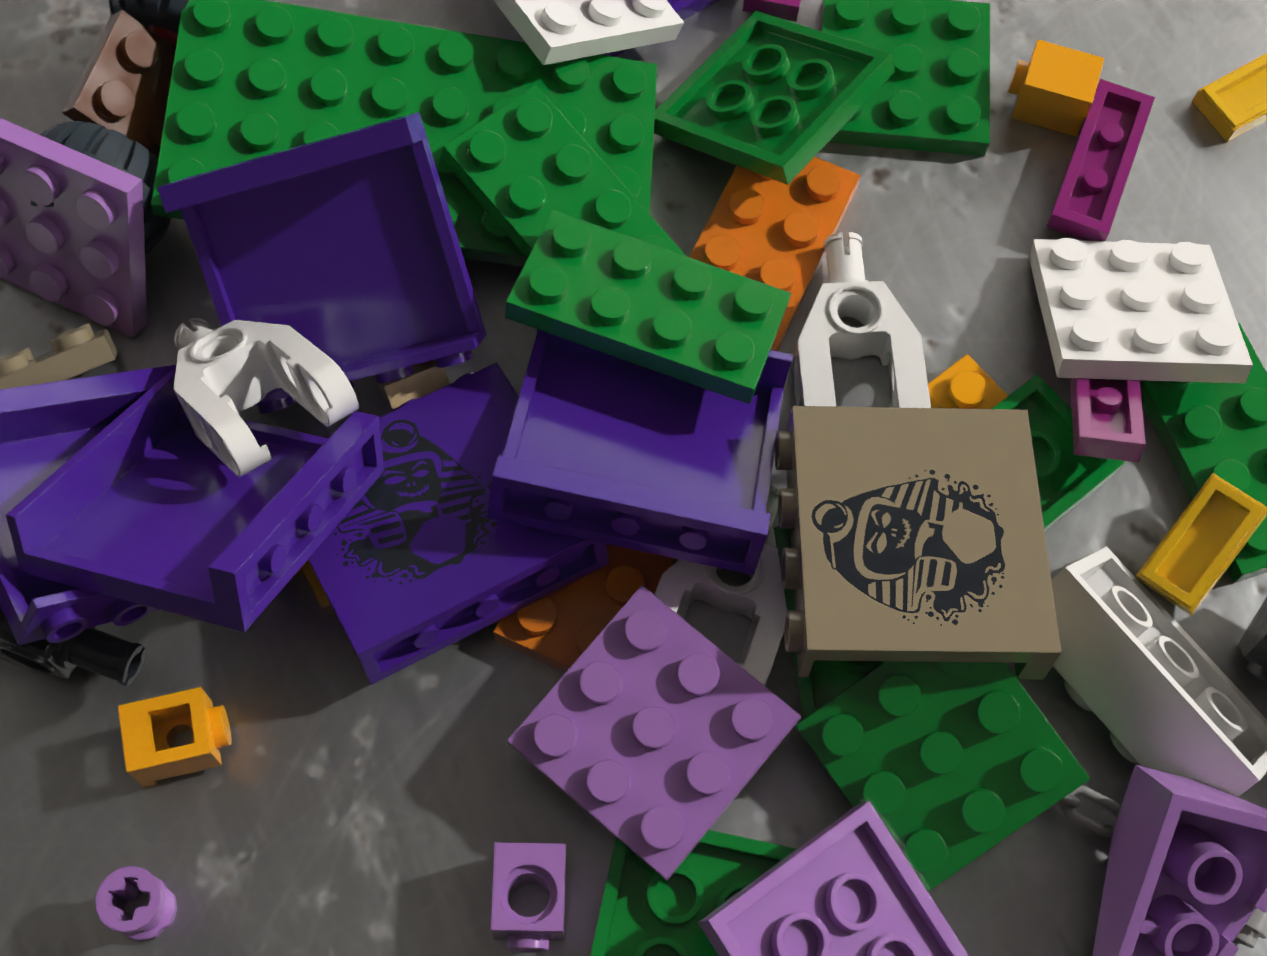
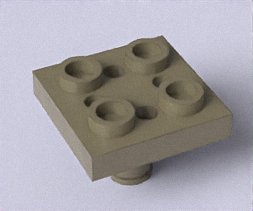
(71, 356)

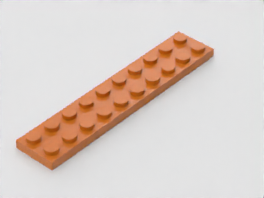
(756, 232)

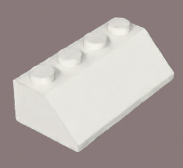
(1152, 680)

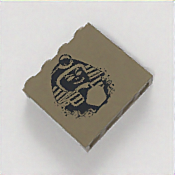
(915, 538)

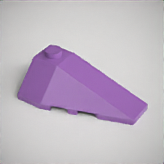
(1181, 869)

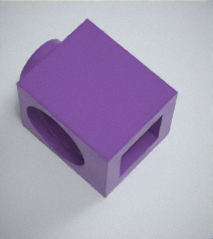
(525, 864)

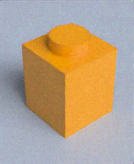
(1055, 87)

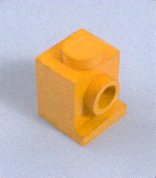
(153, 724)

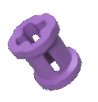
(126, 886)

